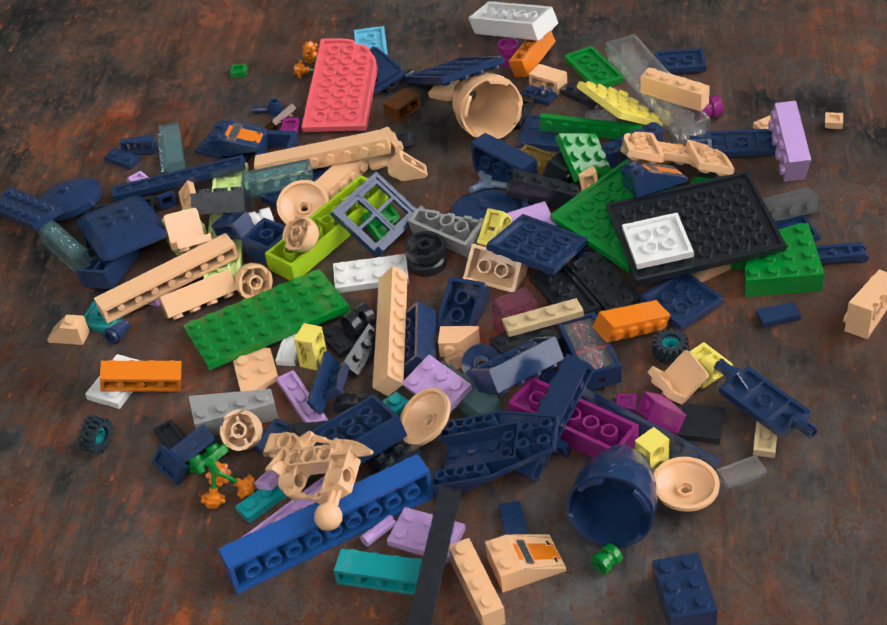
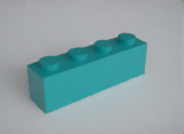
(377, 571)

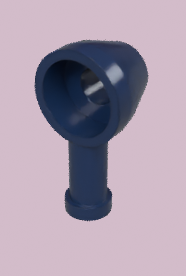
(273, 109)

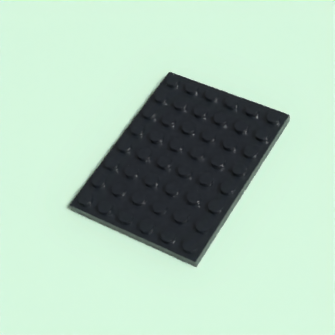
(720, 217)

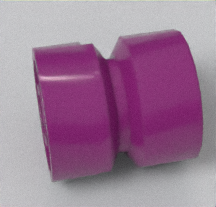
(507, 48)
(714, 107)

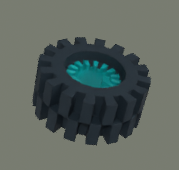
(669, 338)
(95, 434)

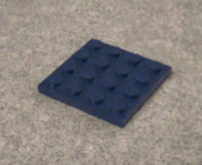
(537, 244)

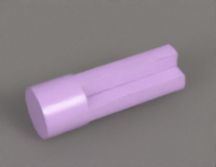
(377, 531)

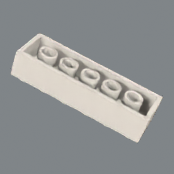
(513, 20)

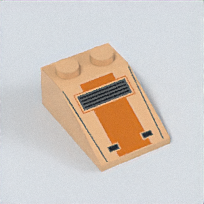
(523, 559)

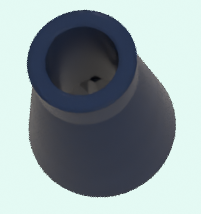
(116, 332)

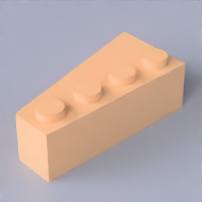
(867, 306)

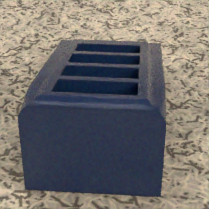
(148, 141)

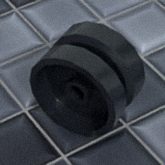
(425, 253)

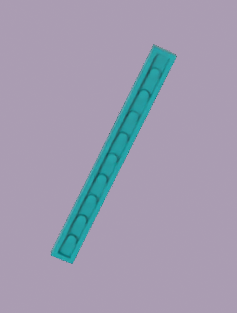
(263, 500)

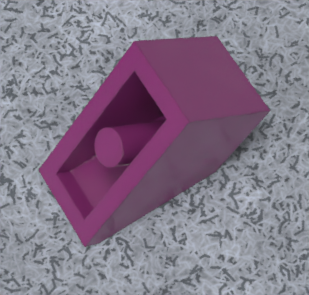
(661, 411)

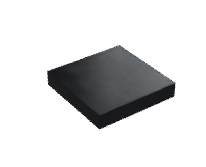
(702, 423)

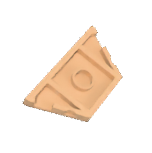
(255, 370)

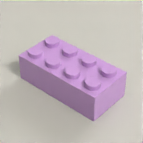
(789, 141)

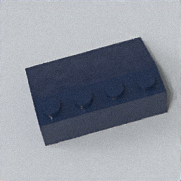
(368, 423)

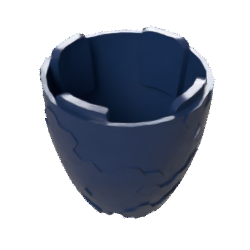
(614, 498)

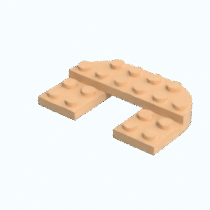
(698, 155)

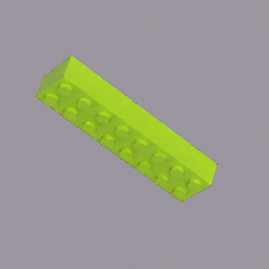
(331, 233)

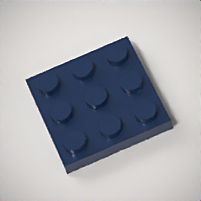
(684, 299)

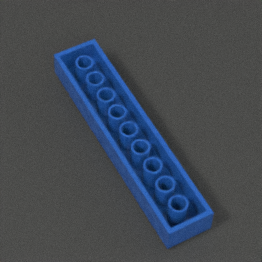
(298, 537)

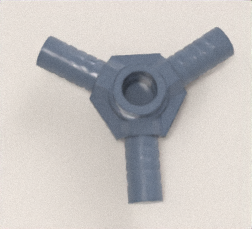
(486, 182)

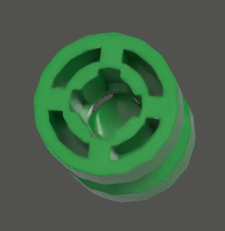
(606, 559)

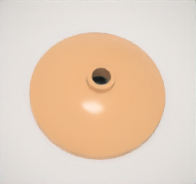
(298, 196)
(425, 416)
(686, 484)

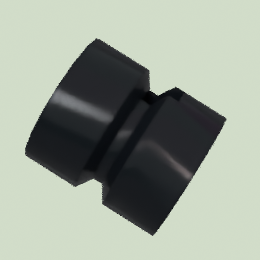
(356, 321)

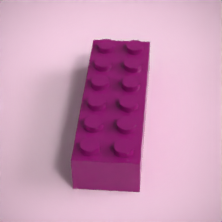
(589, 427)

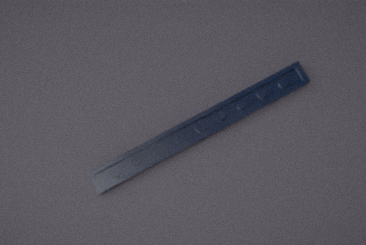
(677, 445)

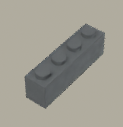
(792, 204)

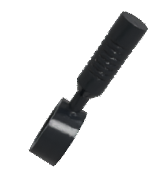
(395, 86)

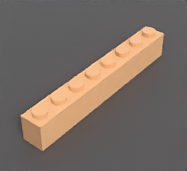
(331, 151)
(166, 278)
(390, 331)

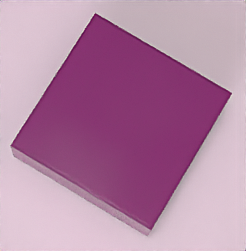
(627, 401)

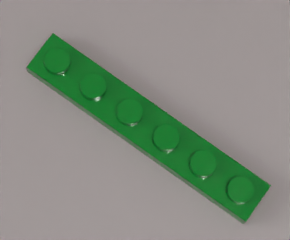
(571, 124)

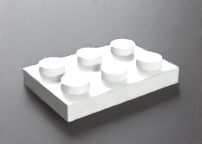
(110, 398)

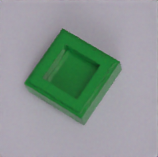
(238, 71)

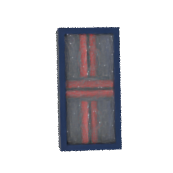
(583, 342)

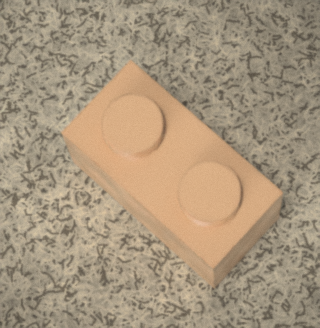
(548, 77)

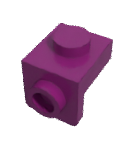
(291, 124)

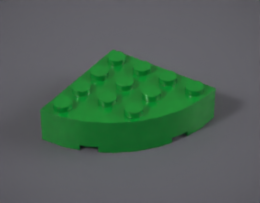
(788, 271)

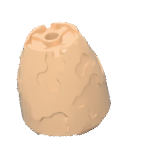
(492, 109)

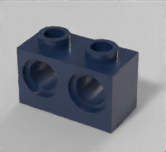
(234, 224)

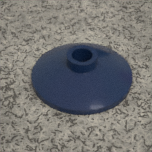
(475, 356)

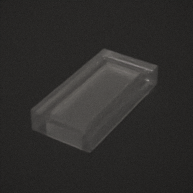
(741, 472)

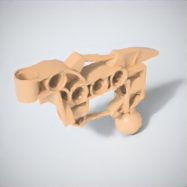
(298, 458)

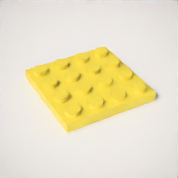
(619, 103)

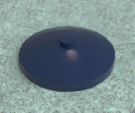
(73, 195)
(477, 203)

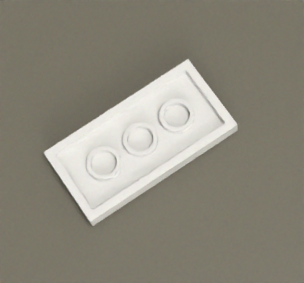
(365, 273)

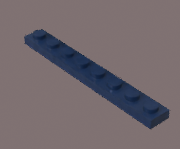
(179, 178)

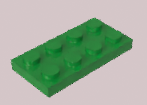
(593, 67)

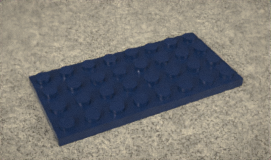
(454, 70)

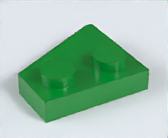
(197, 462)

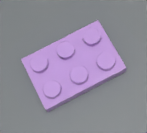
(434, 374)
(413, 529)

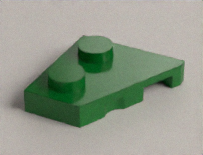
(375, 227)

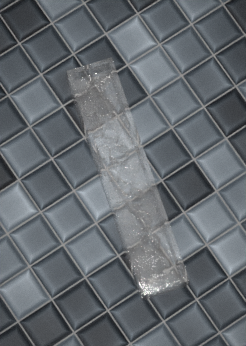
(632, 60)

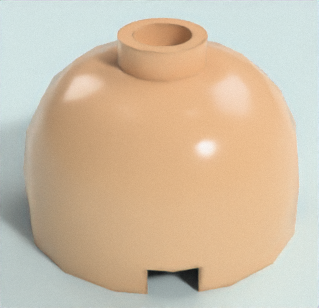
(300, 234)
(252, 280)
(241, 430)

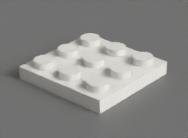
(657, 241)

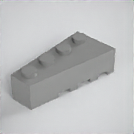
(456, 231)
(212, 408)

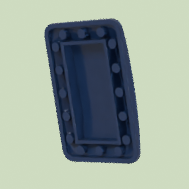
(121, 228)

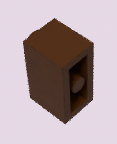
(402, 105)

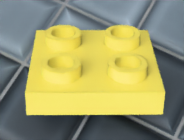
(707, 358)

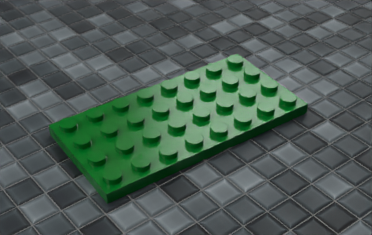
(265, 318)

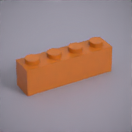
(530, 54)
(631, 321)
(141, 376)

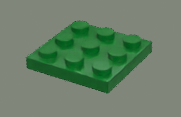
(582, 152)

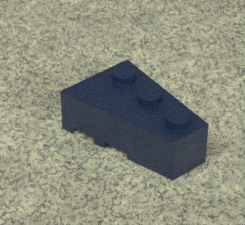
(106, 274)

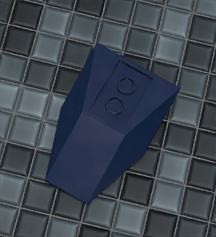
(493, 446)

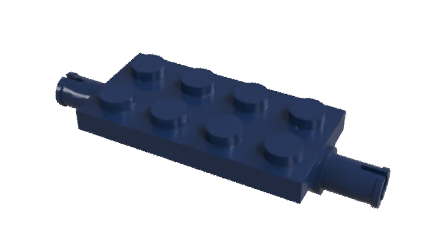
(739, 142)
(764, 401)

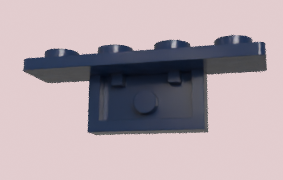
(327, 382)

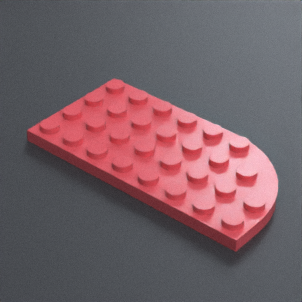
(340, 87)

